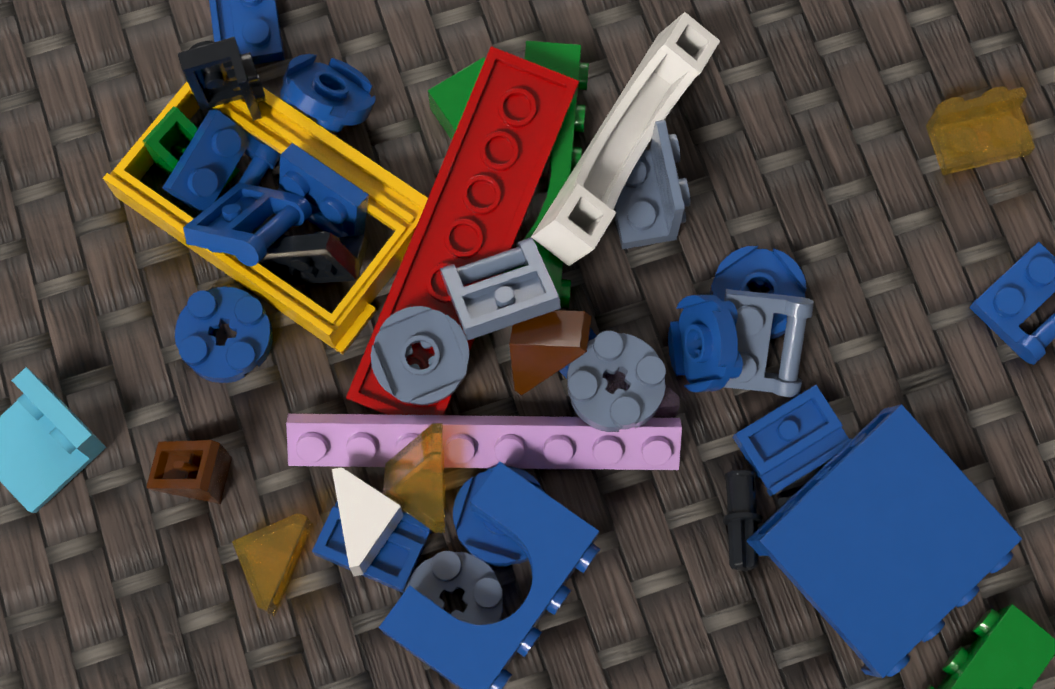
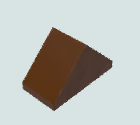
(546, 346)
(190, 469)

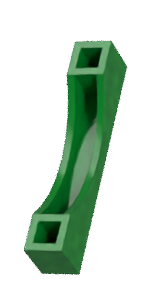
(564, 157)

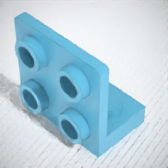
(42, 444)

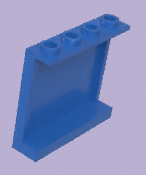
(887, 540)

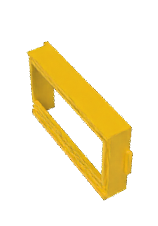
(281, 125)

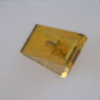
(417, 478)
(271, 557)

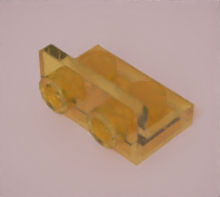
(980, 130)

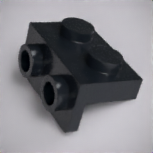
(222, 75)

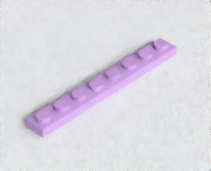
(483, 441)

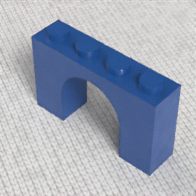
(555, 546)

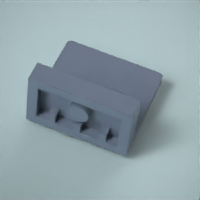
(653, 196)

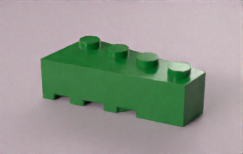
(1005, 655)

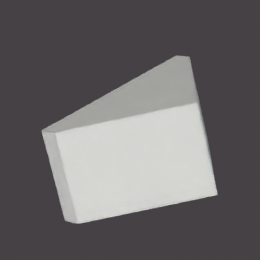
(365, 518)

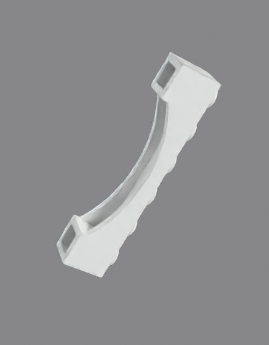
(592, 190)

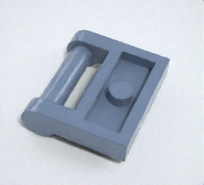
(503, 298)
(753, 333)

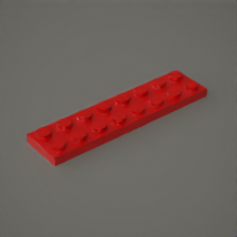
(474, 200)

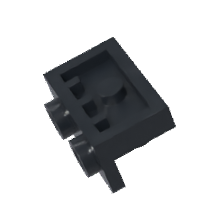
(316, 258)

